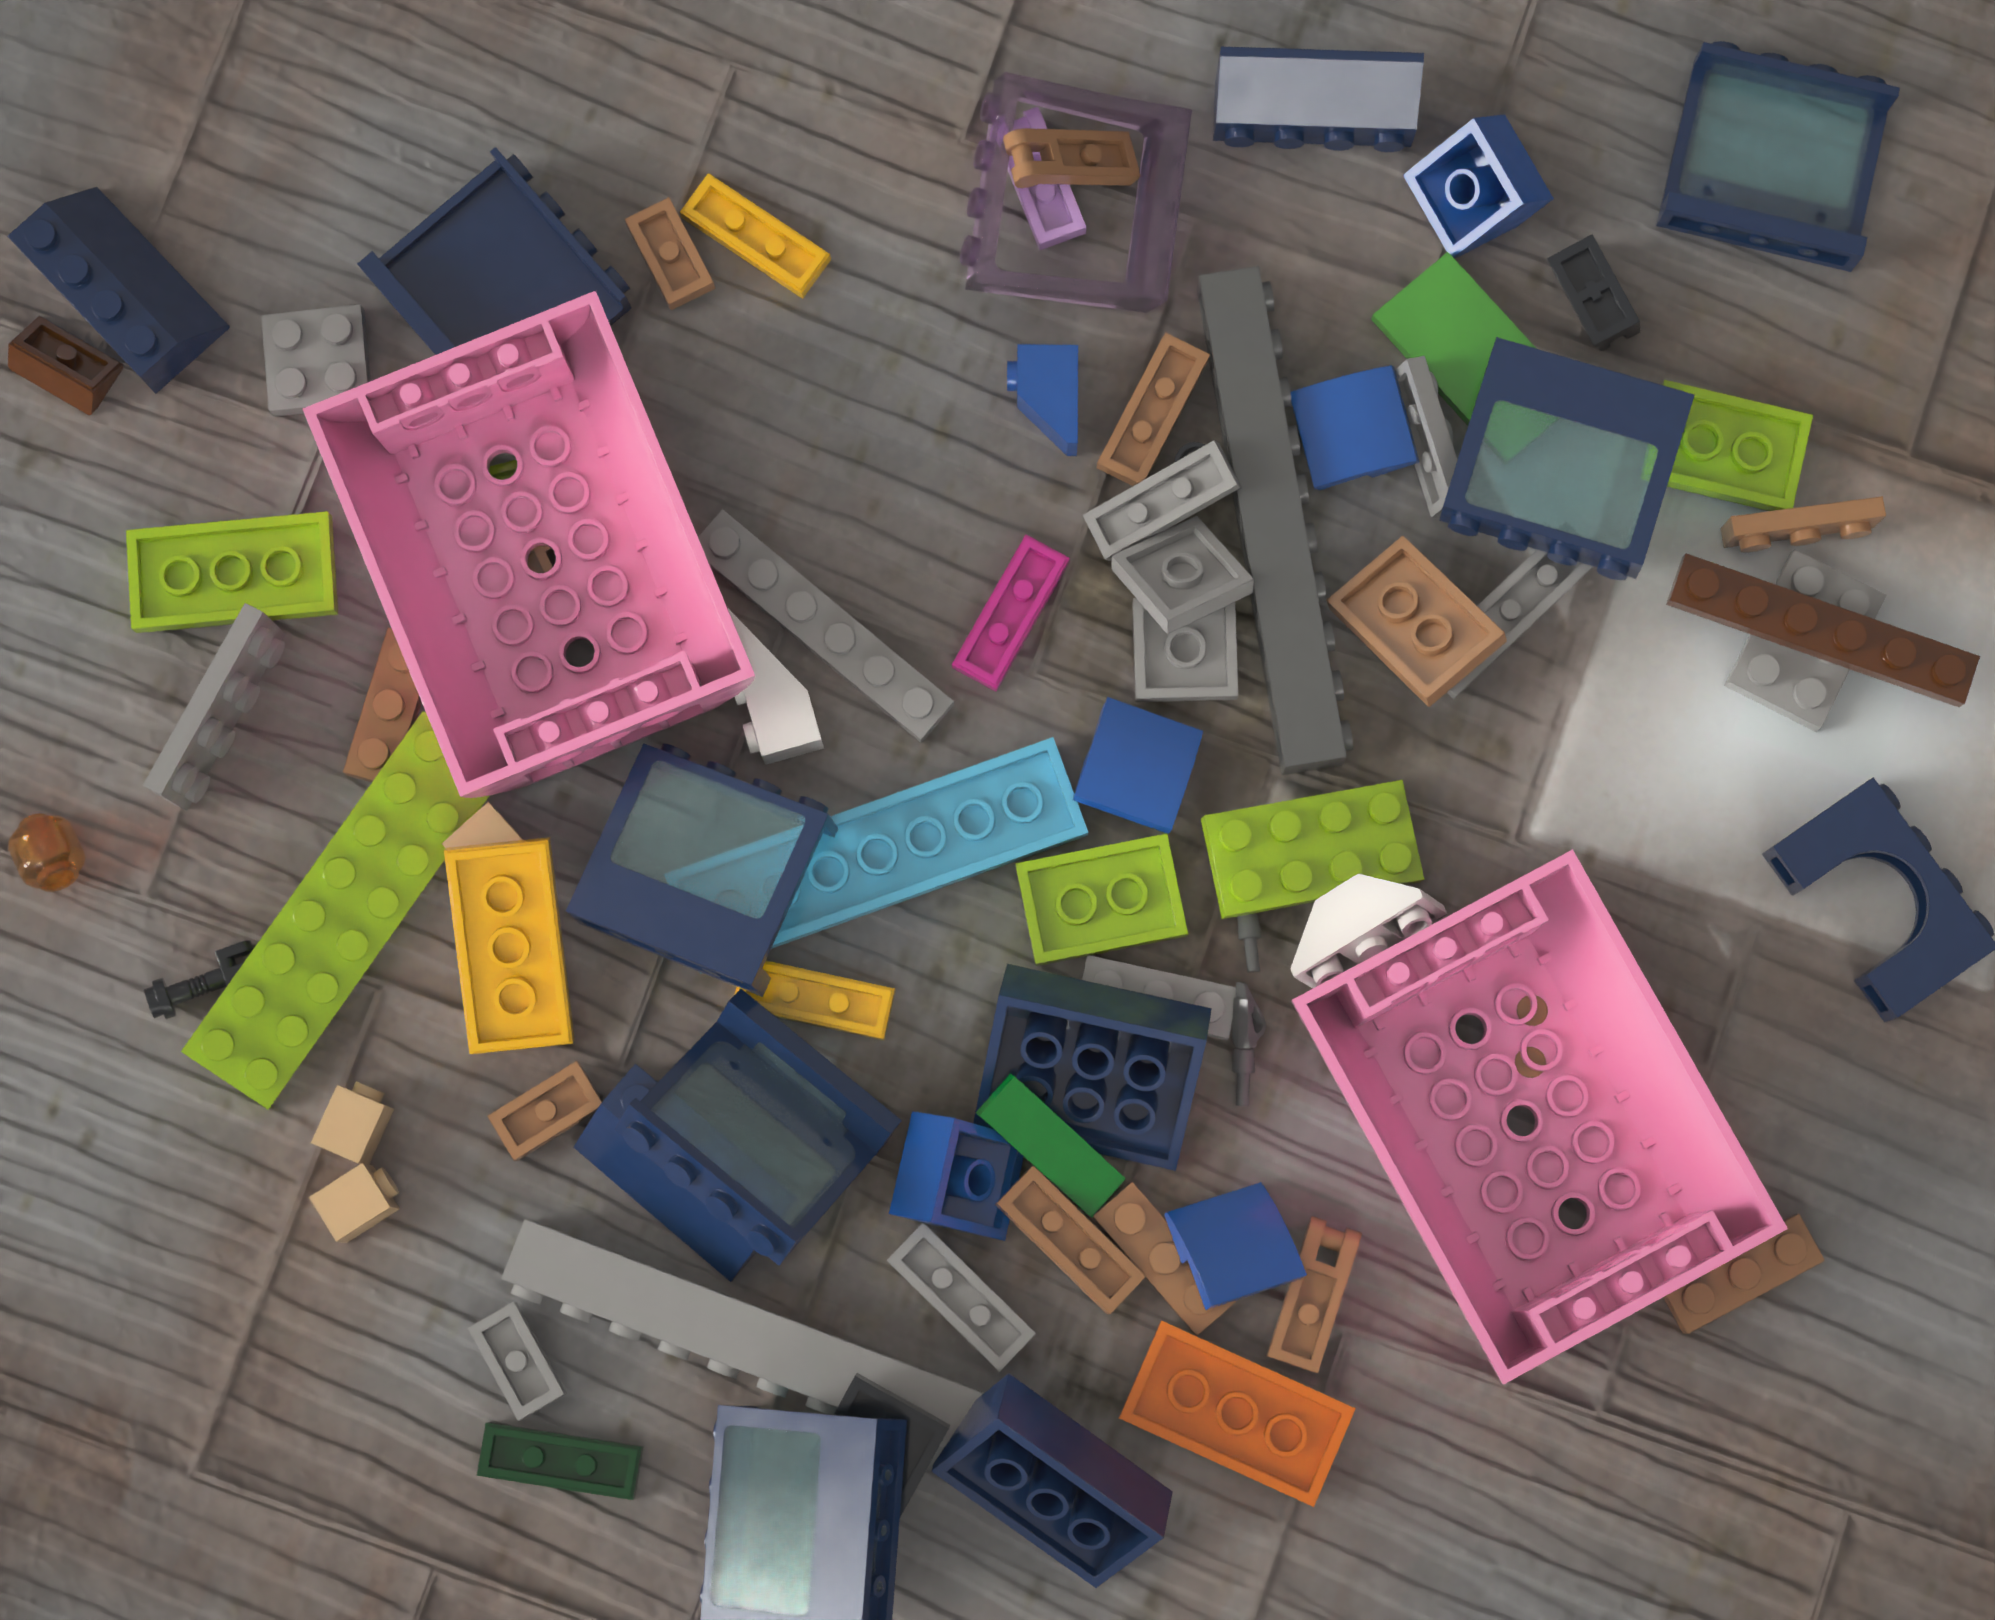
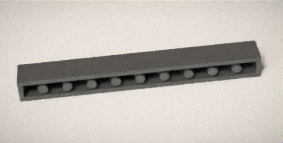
(1272, 521)

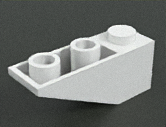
(777, 704)

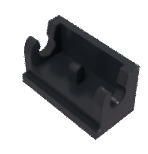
(1594, 293)

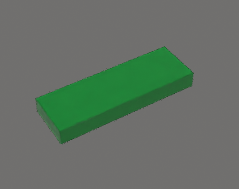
(1050, 1145)

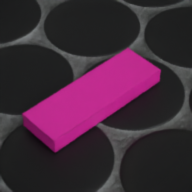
(1010, 613)

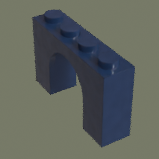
(1945, 930)

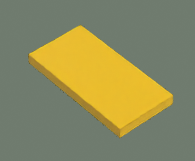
(509, 945)

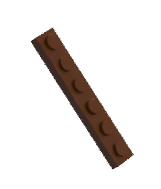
(1823, 630)

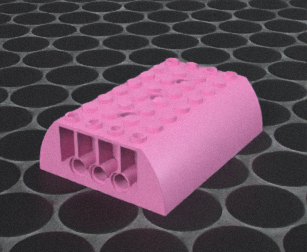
(456, 546)
(1613, 1112)

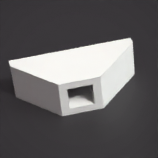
(1358, 923)

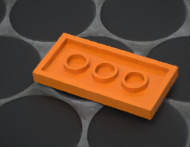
(1237, 1413)

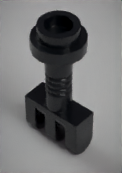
(163, 997)

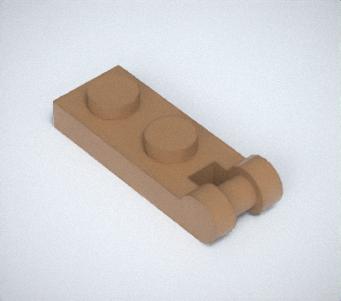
(1071, 157)
(1315, 1299)

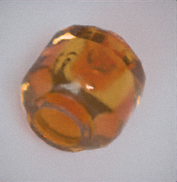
(46, 852)

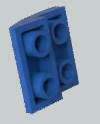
(1354, 427)
(1138, 765)
(1235, 1245)

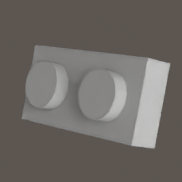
(517, 1361)

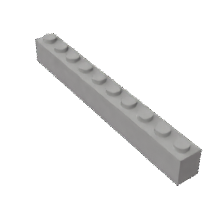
(716, 1326)

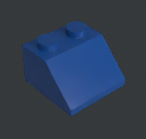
(1477, 184)
(955, 1175)

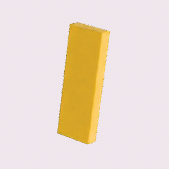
(755, 235)
(826, 1000)

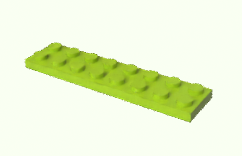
(334, 921)

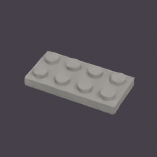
(215, 707)

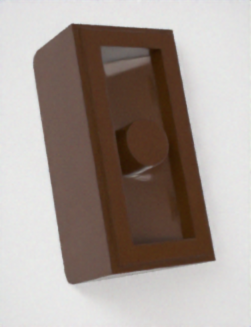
(63, 365)

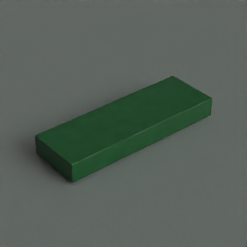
(560, 1461)

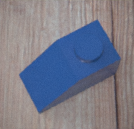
(1048, 390)

